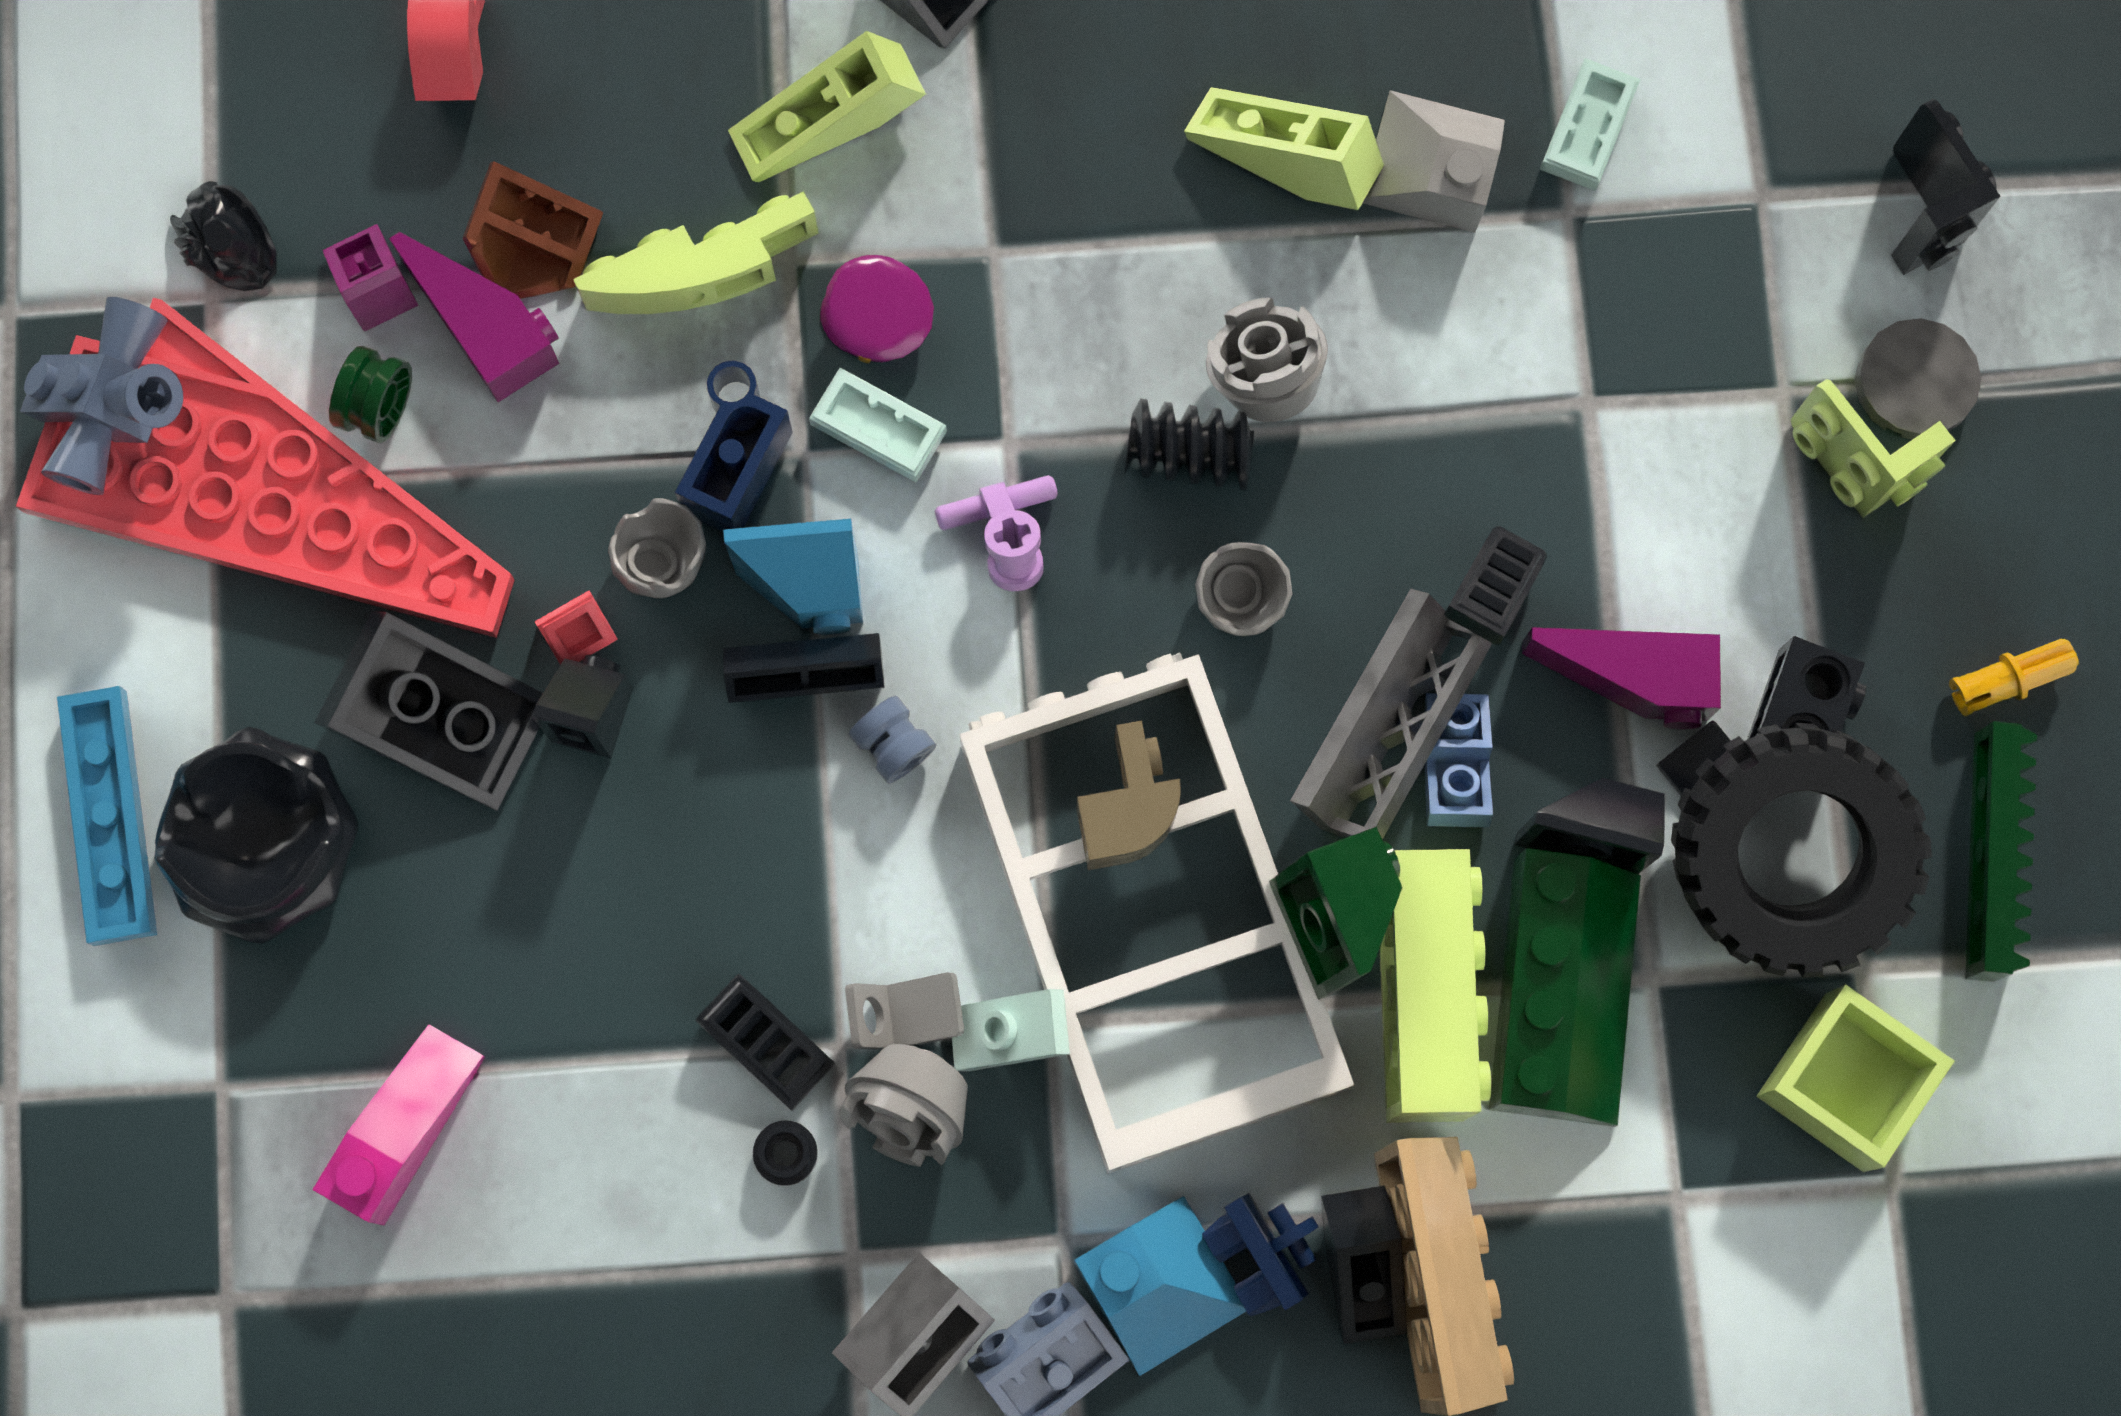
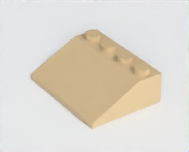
(1444, 1280)

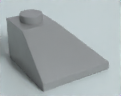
(1435, 161)

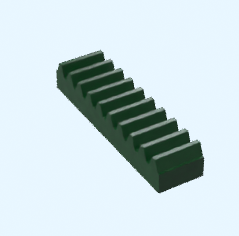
(1995, 852)

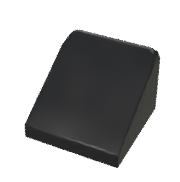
(1682, 763)

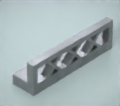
(1381, 717)

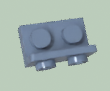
(1047, 1356)

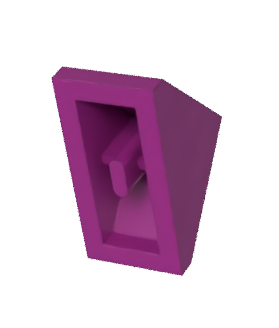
(369, 278)

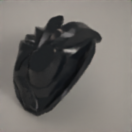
(225, 238)

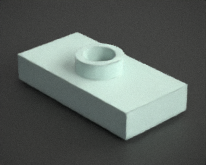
(1590, 124)
(878, 425)
(1012, 1030)

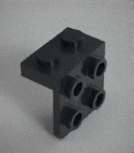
(1950, 183)

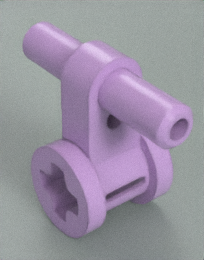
(1010, 534)

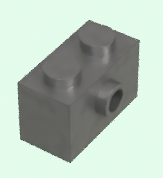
(913, 1336)

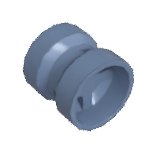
(892, 739)

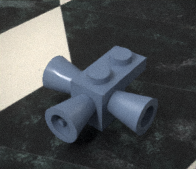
(103, 395)

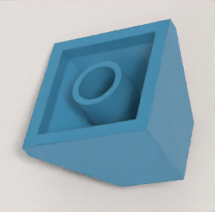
(802, 571)
(1160, 1285)

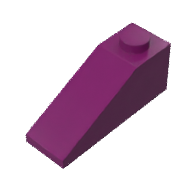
(485, 319)
(1644, 672)

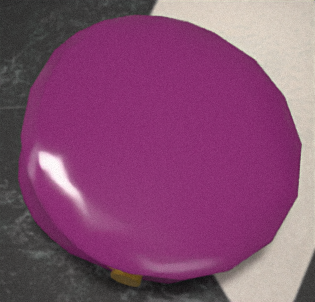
(877, 309)

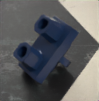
(1277, 1280)

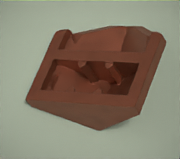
(529, 233)

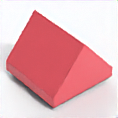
(576, 629)

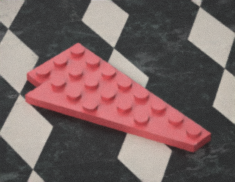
(270, 494)

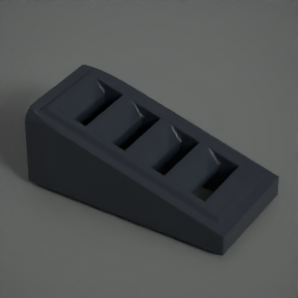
(1499, 581)
(726, 1003)

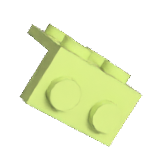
(1856, 460)

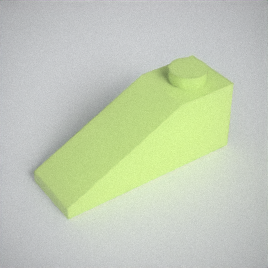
(828, 106)
(1297, 146)

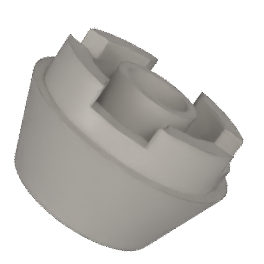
(1267, 359)
(909, 1103)

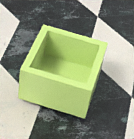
(1855, 1079)

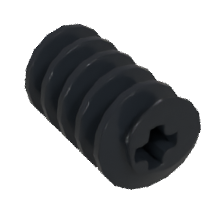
(1190, 443)

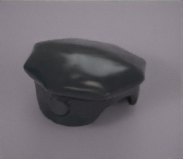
(255, 835)

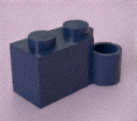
(735, 452)

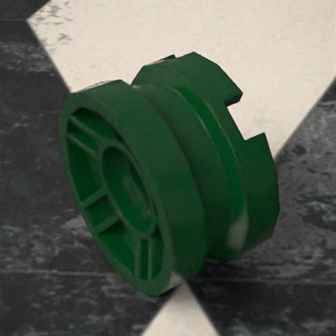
(370, 394)

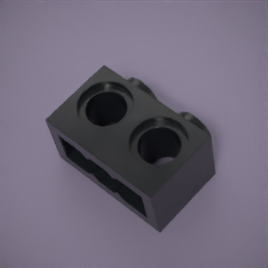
(1790, 702)

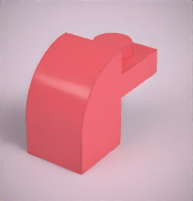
(444, 49)

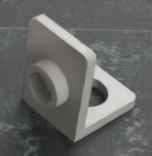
(906, 1011)

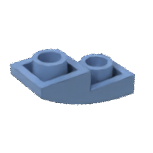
(1459, 767)

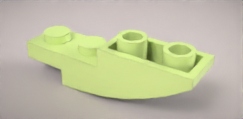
(676, 275)

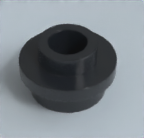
(770, 1138)

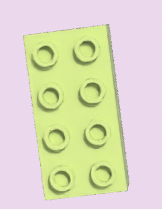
(1431, 991)

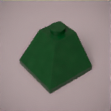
(1339, 907)

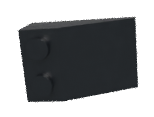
(432, 709)

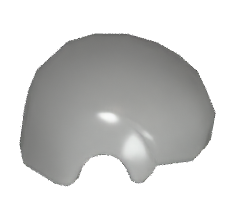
(657, 549)
(1243, 588)

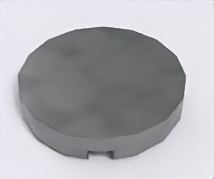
(1917, 377)

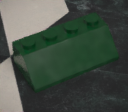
(1565, 988)

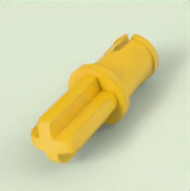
(2013, 676)

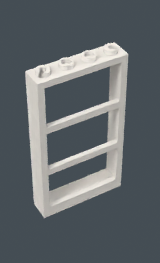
(1218, 1113)

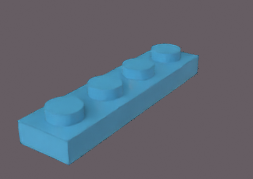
(106, 816)

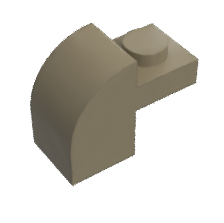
(1132, 820)

